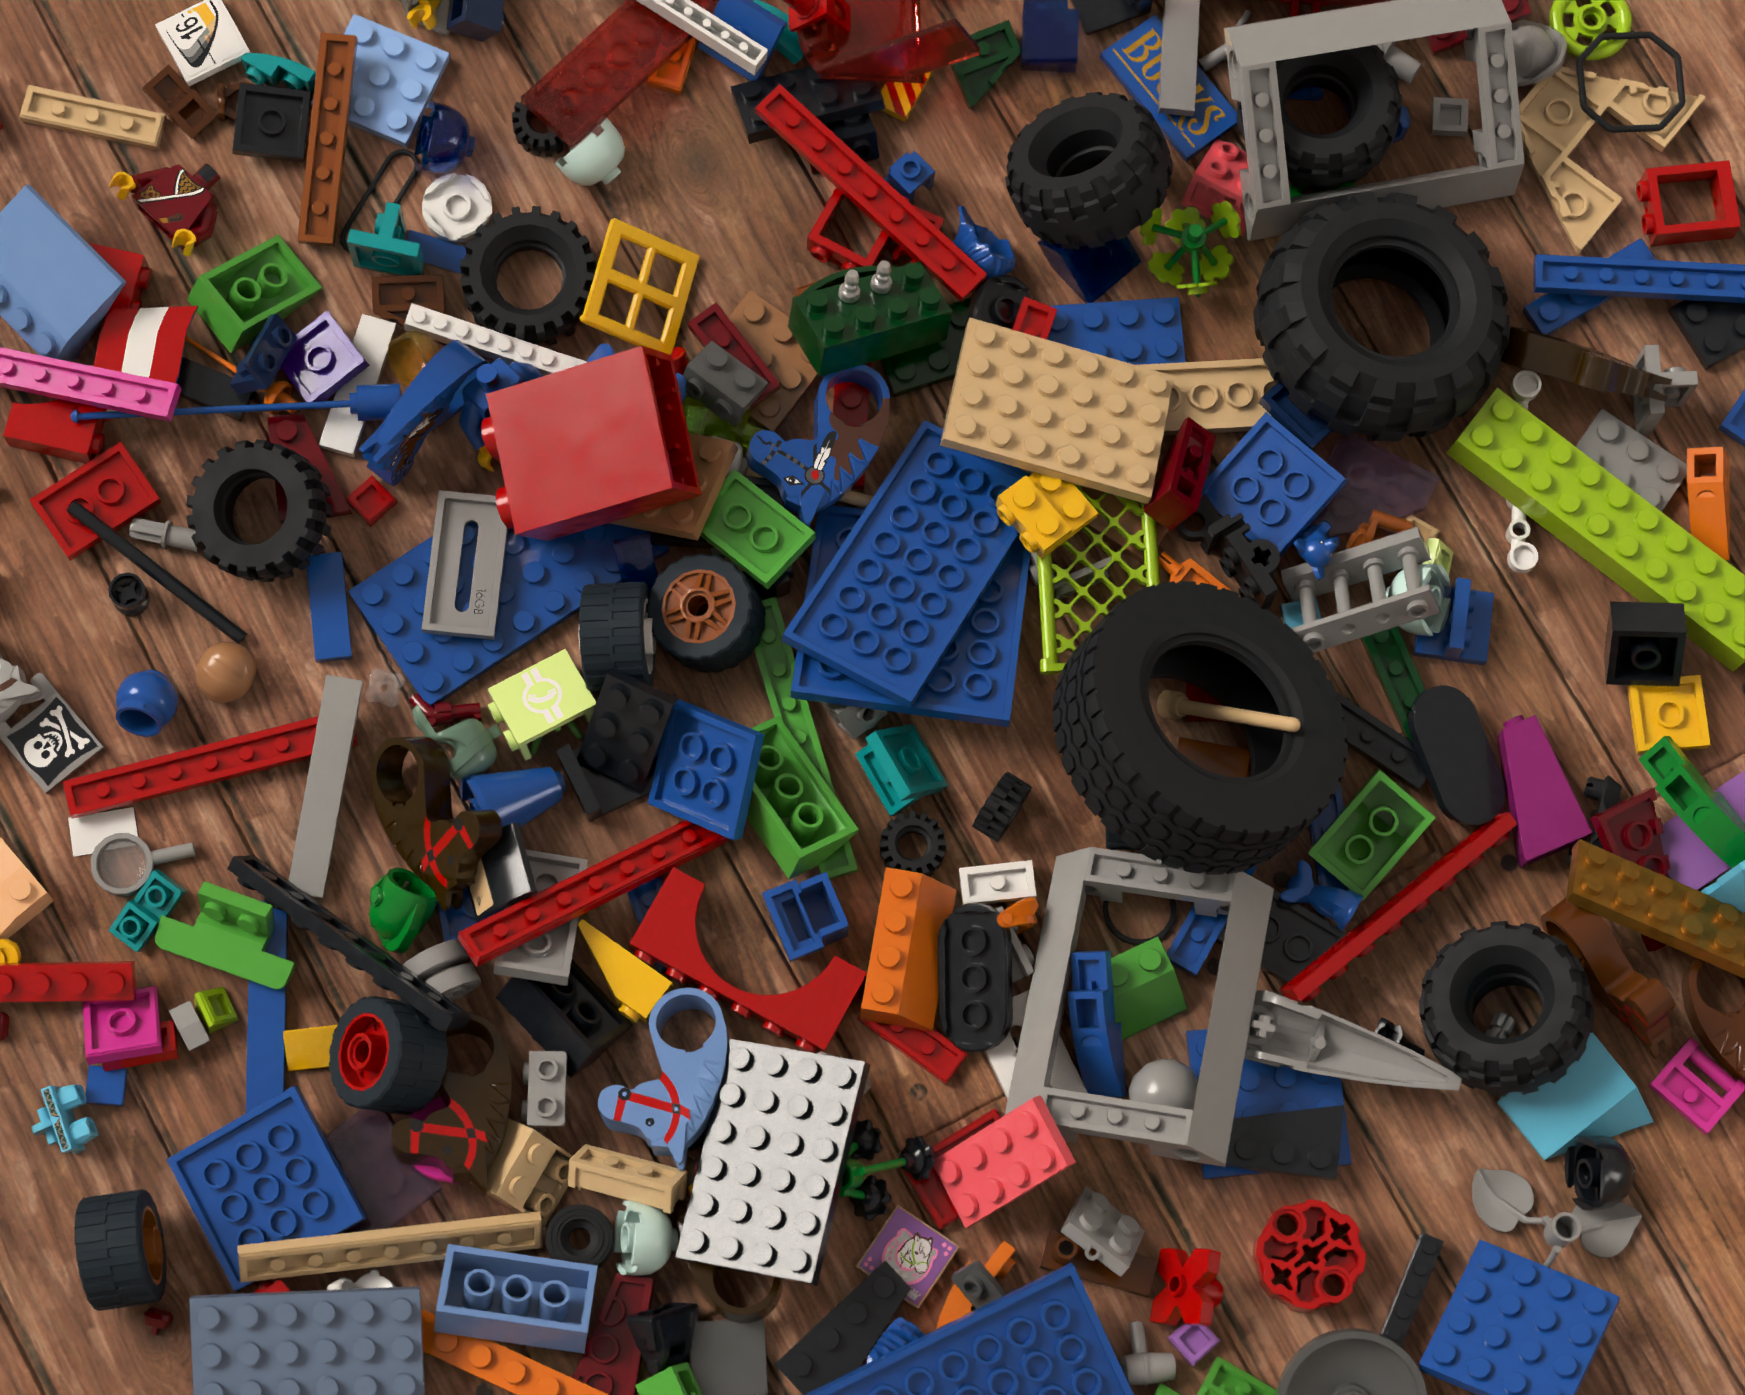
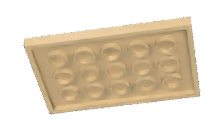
(1057, 410)

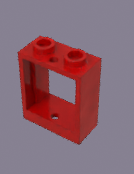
(1723, 196)
(827, 250)

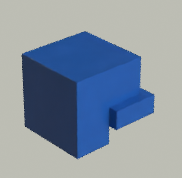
(806, 915)

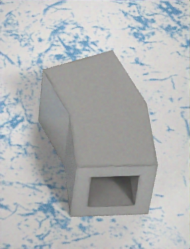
(190, 1025)

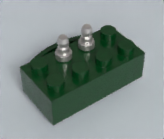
(868, 315)

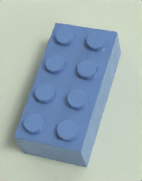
(515, 1298)

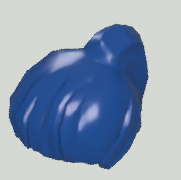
(983, 247)

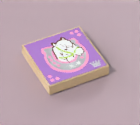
(912, 1251)

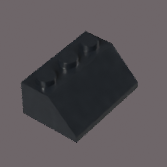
(566, 1017)

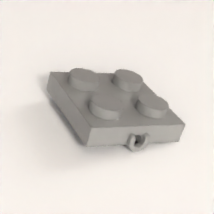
(1100, 1226)

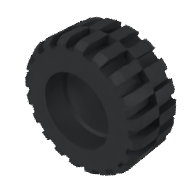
(216, 498)

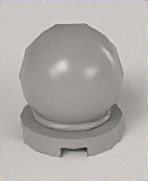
(1165, 1083)

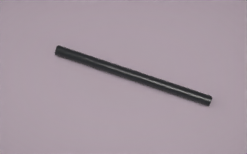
(156, 572)

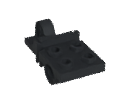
(1248, 563)

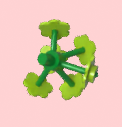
(1191, 234)

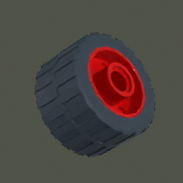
(387, 1057)

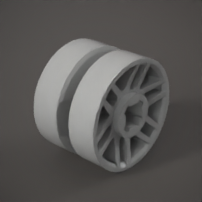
(445, 969)

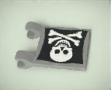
(50, 739)

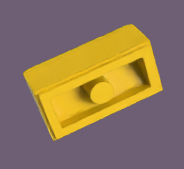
(308, 1047)

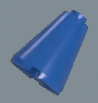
(515, 794)

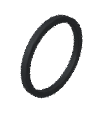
(1122, 937)

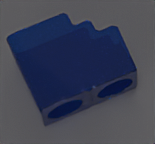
(1049, 36)

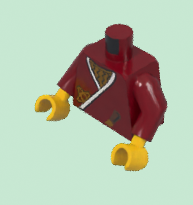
(174, 202)

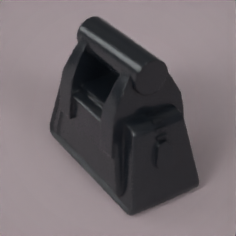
(664, 1334)

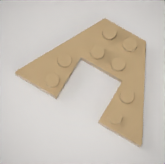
(1556, 125)

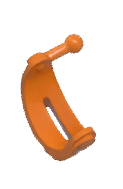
(1020, 915)

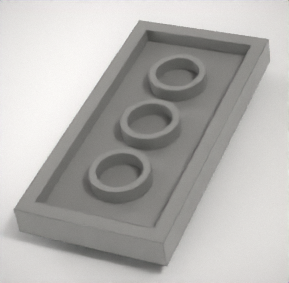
(550, 954)

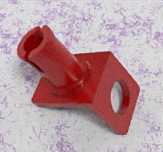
(806, 12)

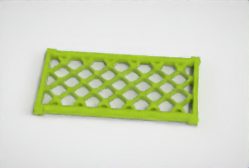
(1049, 664)

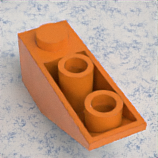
(1710, 497)

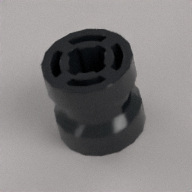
(126, 588)

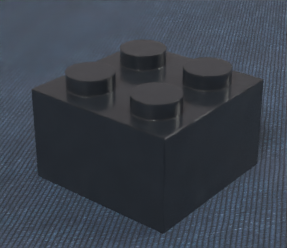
(1645, 643)

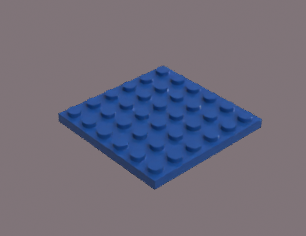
(975, 673)

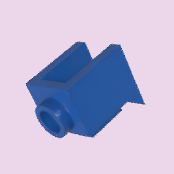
(909, 174)

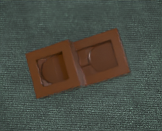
(179, 102)

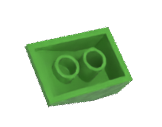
(250, 288)
(1371, 834)

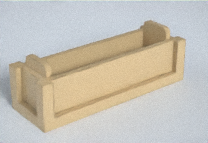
(627, 1177)

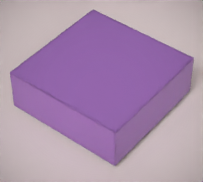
(1193, 1342)

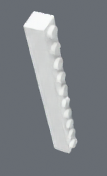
(711, 32)
(486, 341)

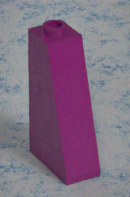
(1537, 793)

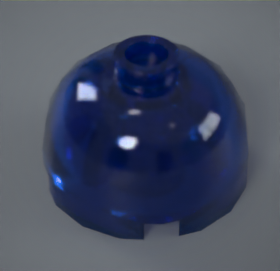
(443, 140)

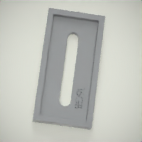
(481, 617)

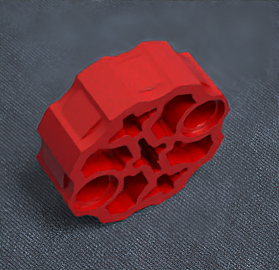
(1311, 1292)

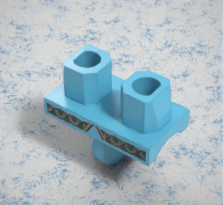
(59, 1120)

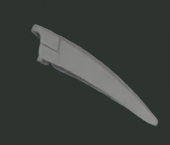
(1334, 1047)

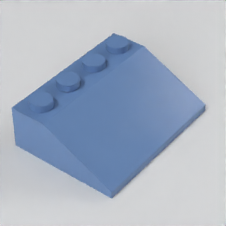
(51, 278)

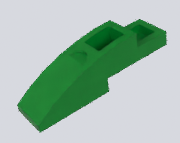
(1695, 802)

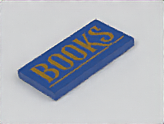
(1136, 65)

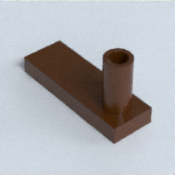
(1062, 1251)

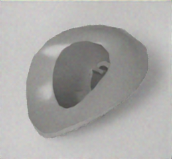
(1537, 51)

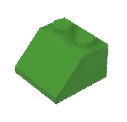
(1145, 988)

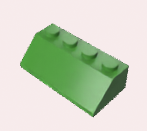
(794, 805)

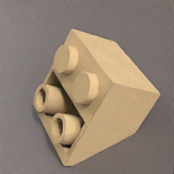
(528, 1172)

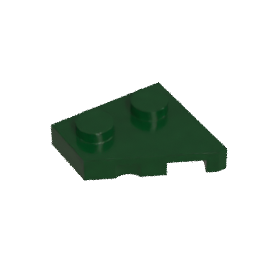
(997, 53)

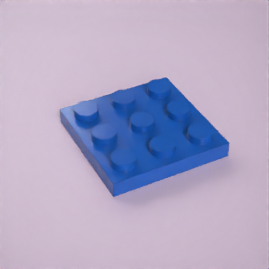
(1273, 484)
(706, 770)

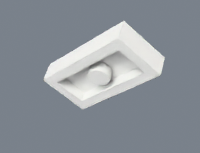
(997, 882)

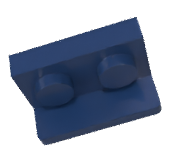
(264, 356)

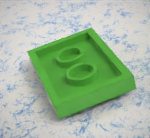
(755, 530)

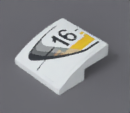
(202, 40)

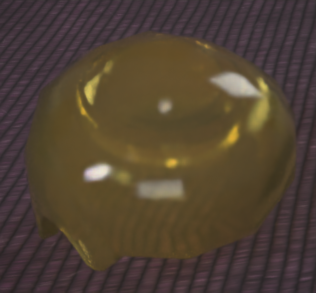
(410, 354)

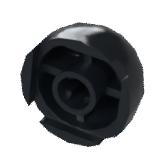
(1598, 1171)

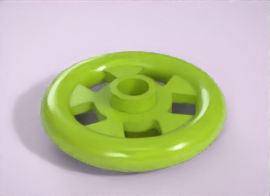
(1620, 22)

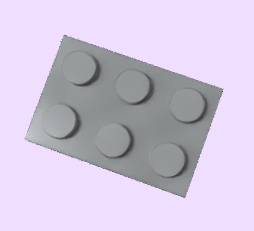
(1633, 459)

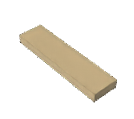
(92, 117)

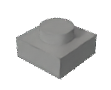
(1449, 116)

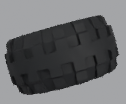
(1375, 107)
(1089, 170)
(1496, 959)

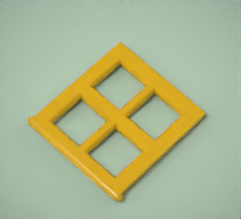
(606, 275)

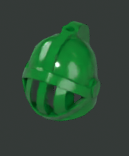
(398, 910)

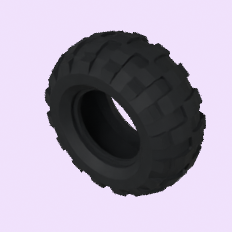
(1419, 254)

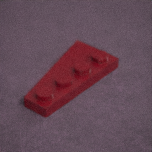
(1634, 834)
(611, 1354)

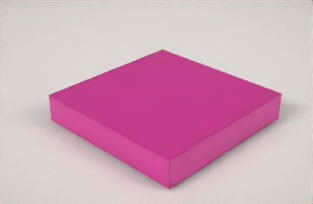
(122, 1027)

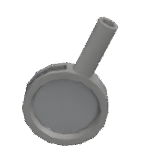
(125, 862)

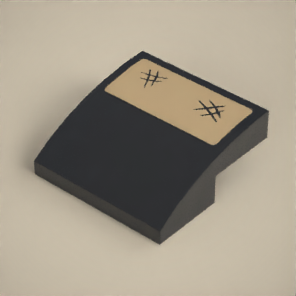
(502, 875)

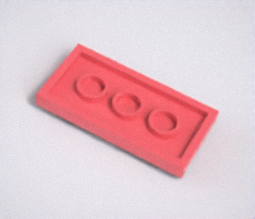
(1003, 1161)

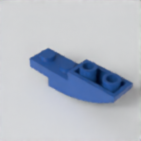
(1093, 1024)

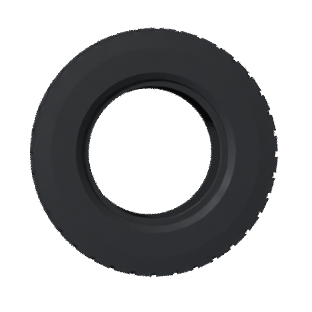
(1150, 788)

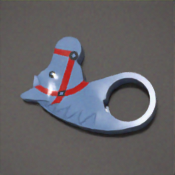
(678, 1105)

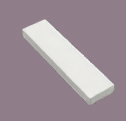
(342, 428)

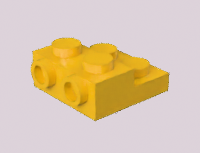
(1044, 511)

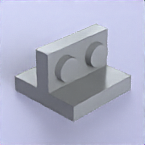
(1650, 411)

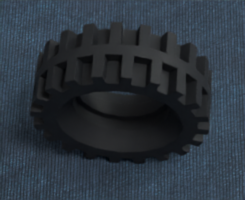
(519, 234)

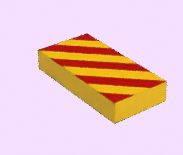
(902, 97)

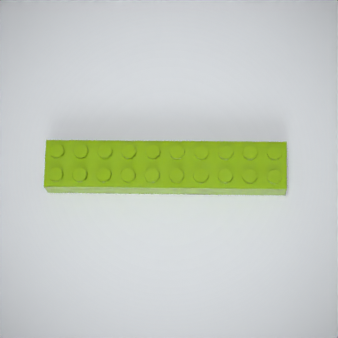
(1605, 522)

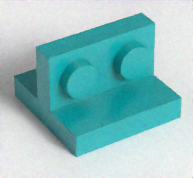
(388, 249)
(900, 767)

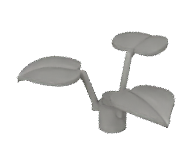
(1505, 1197)

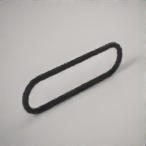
(373, 184)

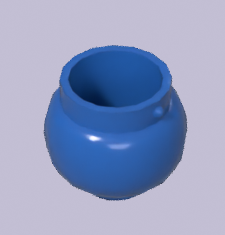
(145, 703)

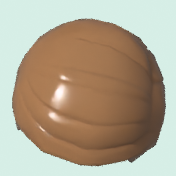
(225, 672)

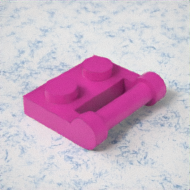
(1690, 1094)

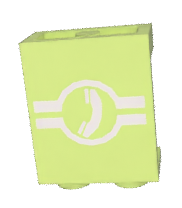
(540, 700)

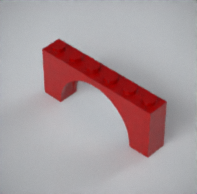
(48, 425)
(805, 1014)

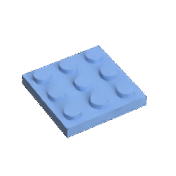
(391, 80)

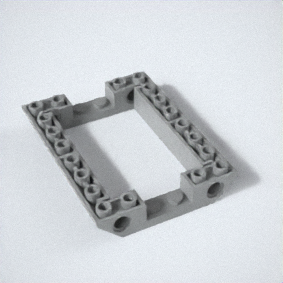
(1254, 82)
(1170, 1131)

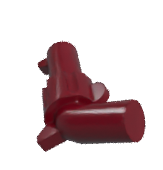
(444, 713)

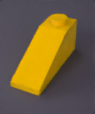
(628, 978)

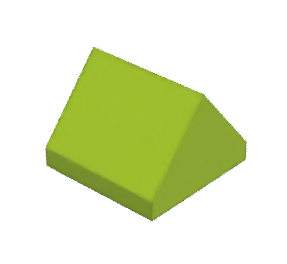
(215, 1009)

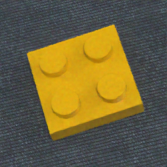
(1669, 712)

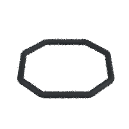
(1630, 128)

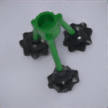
(871, 1195)

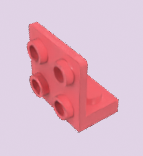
(1218, 180)

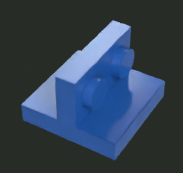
(1466, 629)

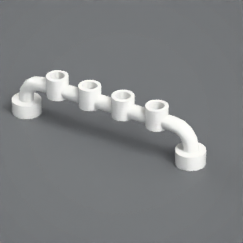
(1522, 555)

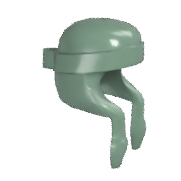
(470, 741)

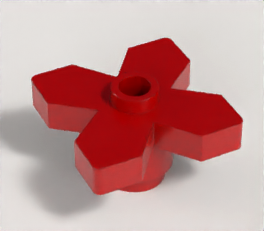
(1190, 1287)

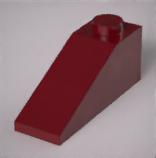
(1181, 476)

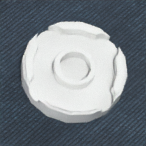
(456, 207)

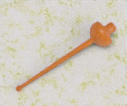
(276, 393)

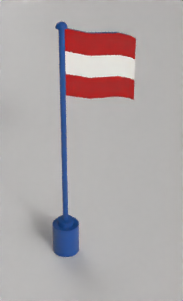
(153, 344)

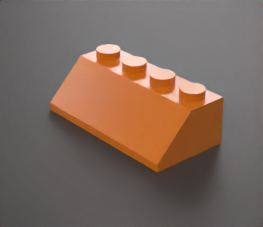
(904, 950)

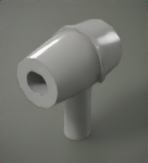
(1145, 1367)

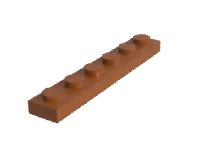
(327, 139)

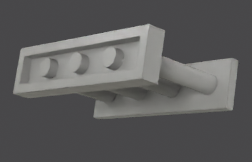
(1357, 565)

